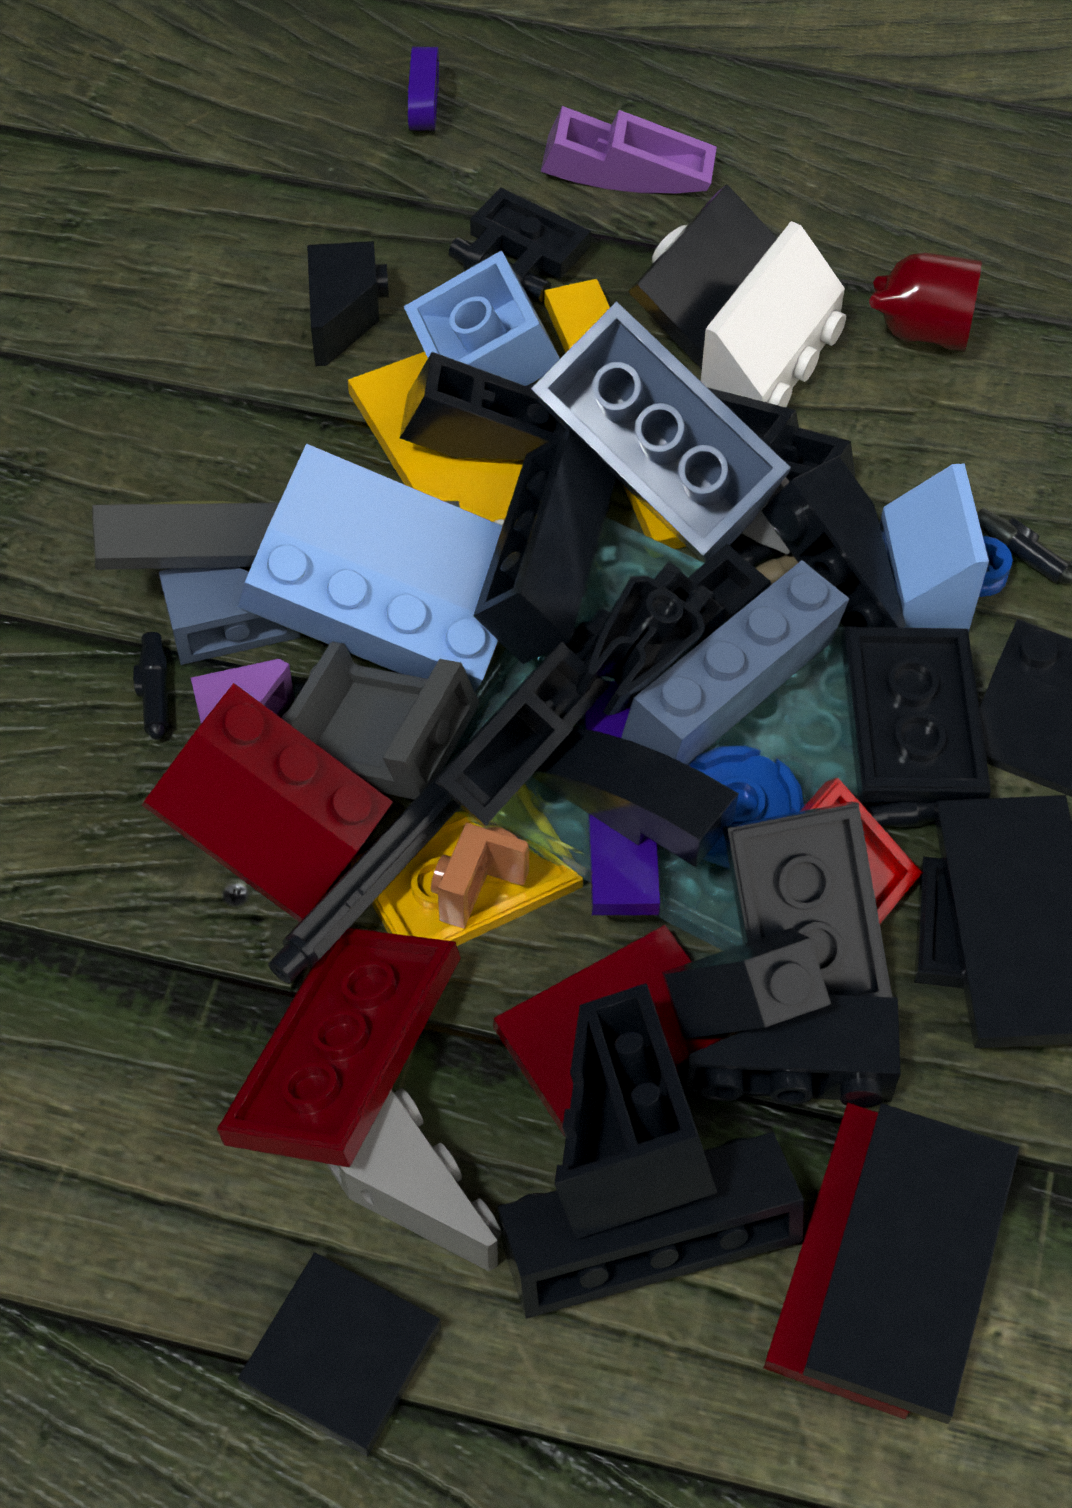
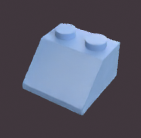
(485, 323)
(936, 551)

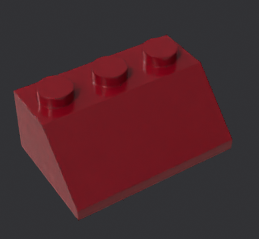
(267, 803)

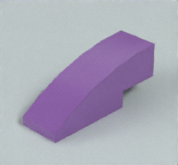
(626, 155)

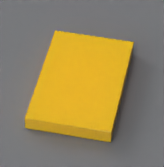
(413, 910)

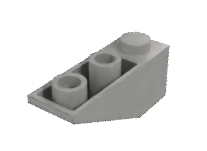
(418, 1185)

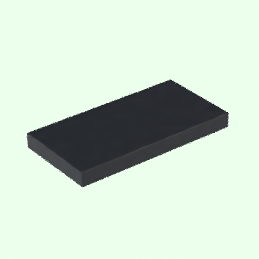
(1011, 915)
(913, 1263)

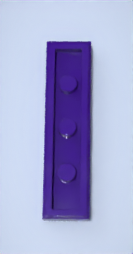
(621, 872)

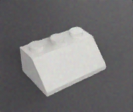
(775, 322)

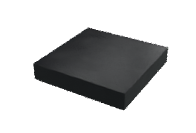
(340, 1353)

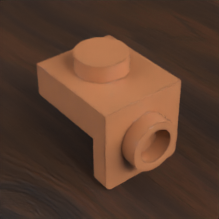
(476, 855)

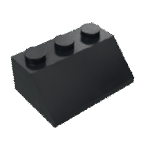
(1030, 708)

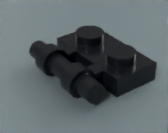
(527, 232)

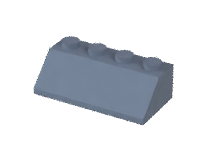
(662, 432)

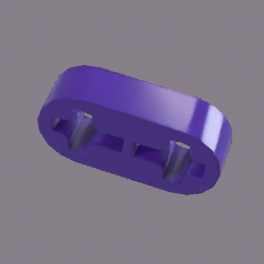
(423, 88)

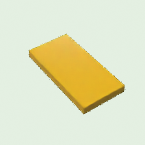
(478, 484)

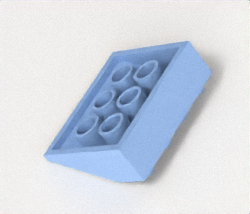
(375, 569)

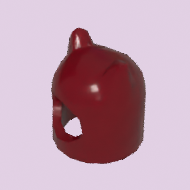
(929, 299)

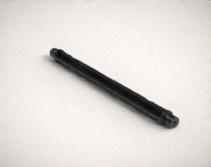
(384, 859)

